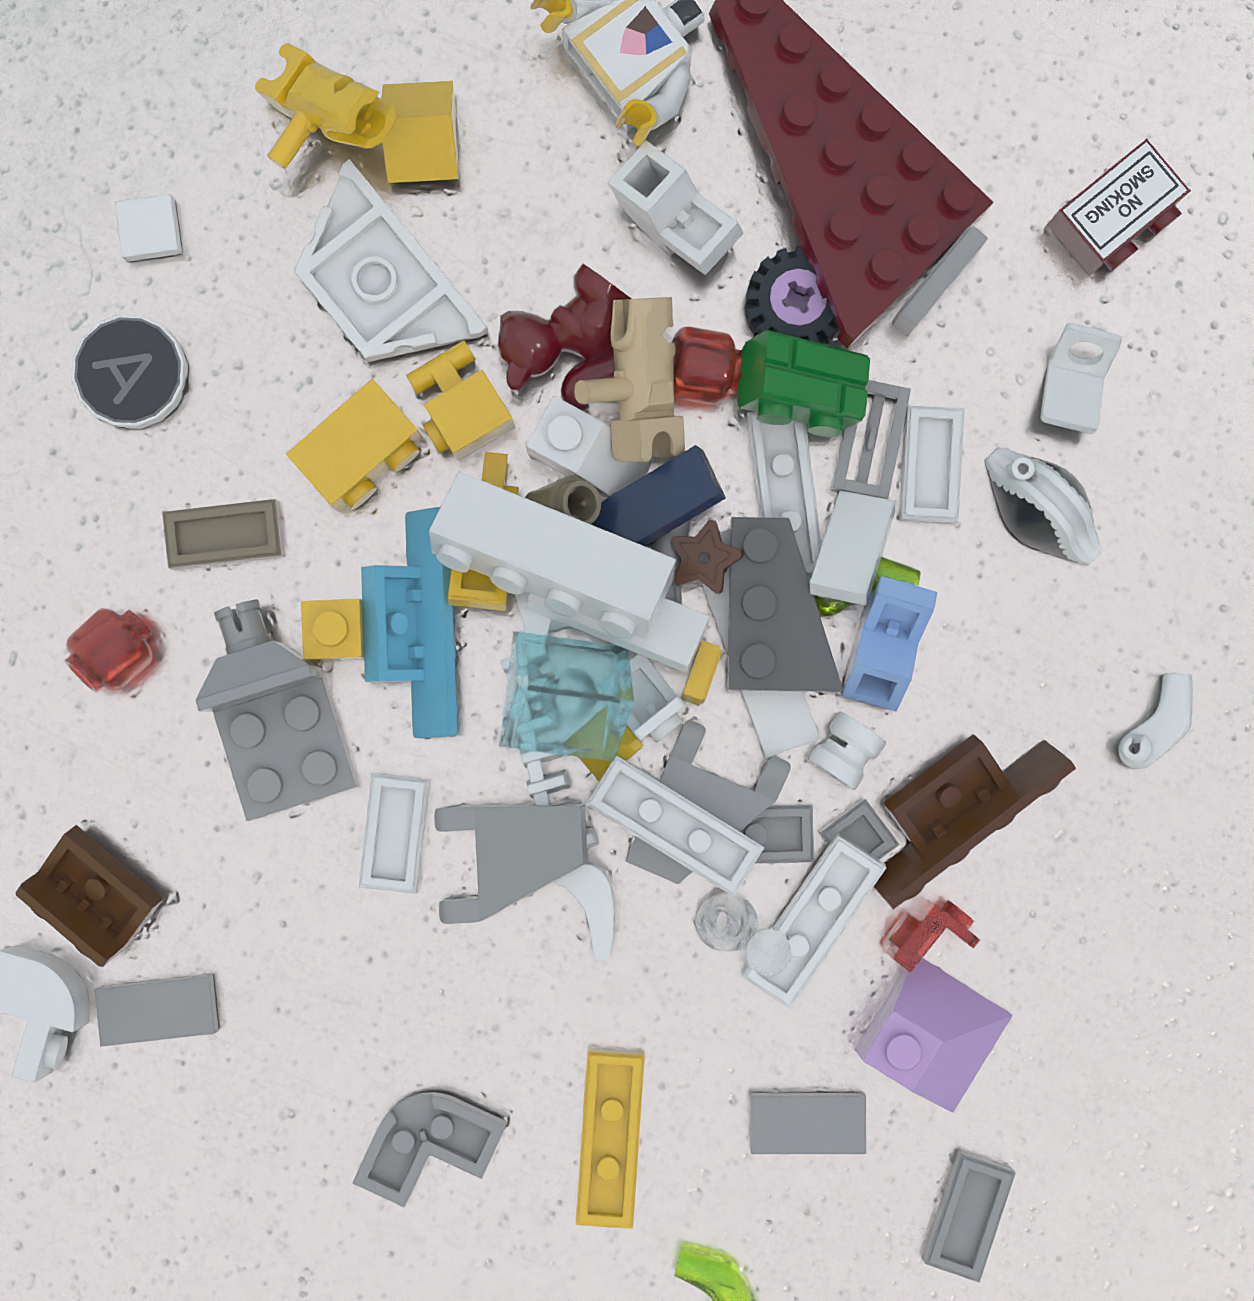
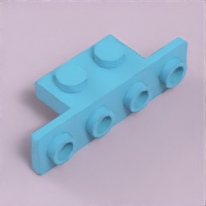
(412, 629)

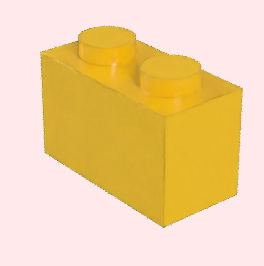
(356, 447)

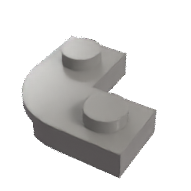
(425, 1127)

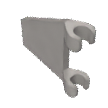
(714, 794)
(515, 853)

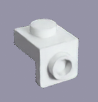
(654, 702)

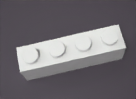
(551, 557)

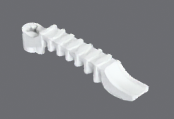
(589, 881)

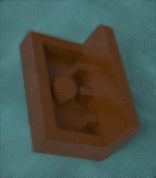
(89, 897)

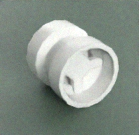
(847, 750)

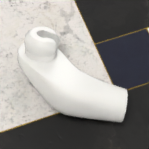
(1164, 728)

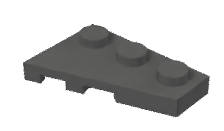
(773, 618)

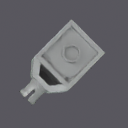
(273, 718)

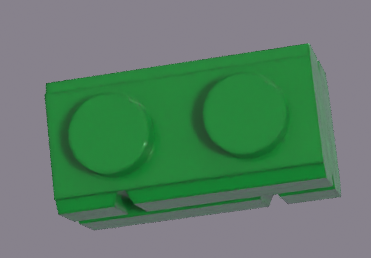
(803, 383)

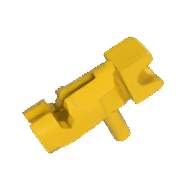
(323, 100)

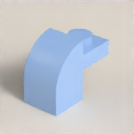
(888, 643)

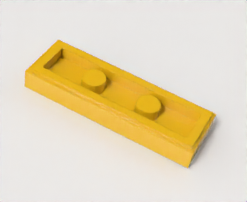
(610, 1138)

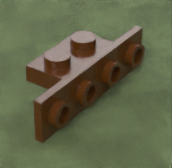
(958, 807)

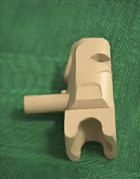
(640, 382)

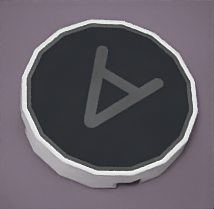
(129, 371)

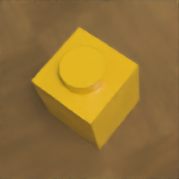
(332, 630)

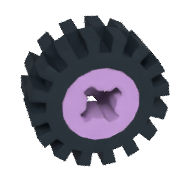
(773, 287)

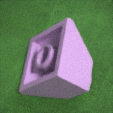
(932, 1034)

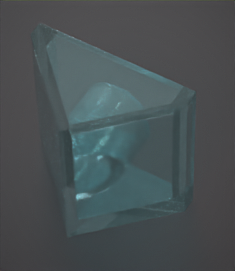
(566, 697)

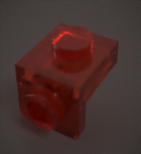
(916, 934)

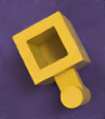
(467, 410)

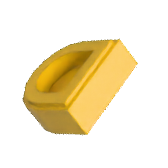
(701, 673)

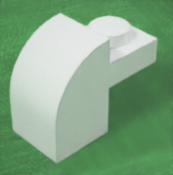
(671, 211)
(50, 999)

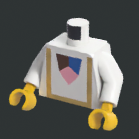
(629, 54)

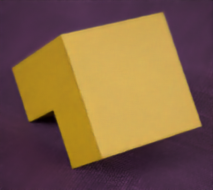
(424, 134)

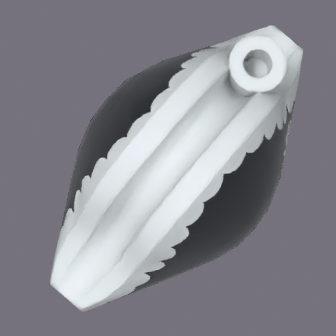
(1044, 505)

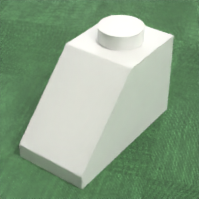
(582, 447)

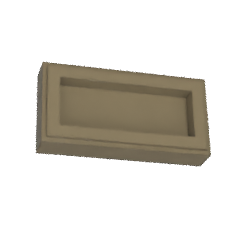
(223, 534)

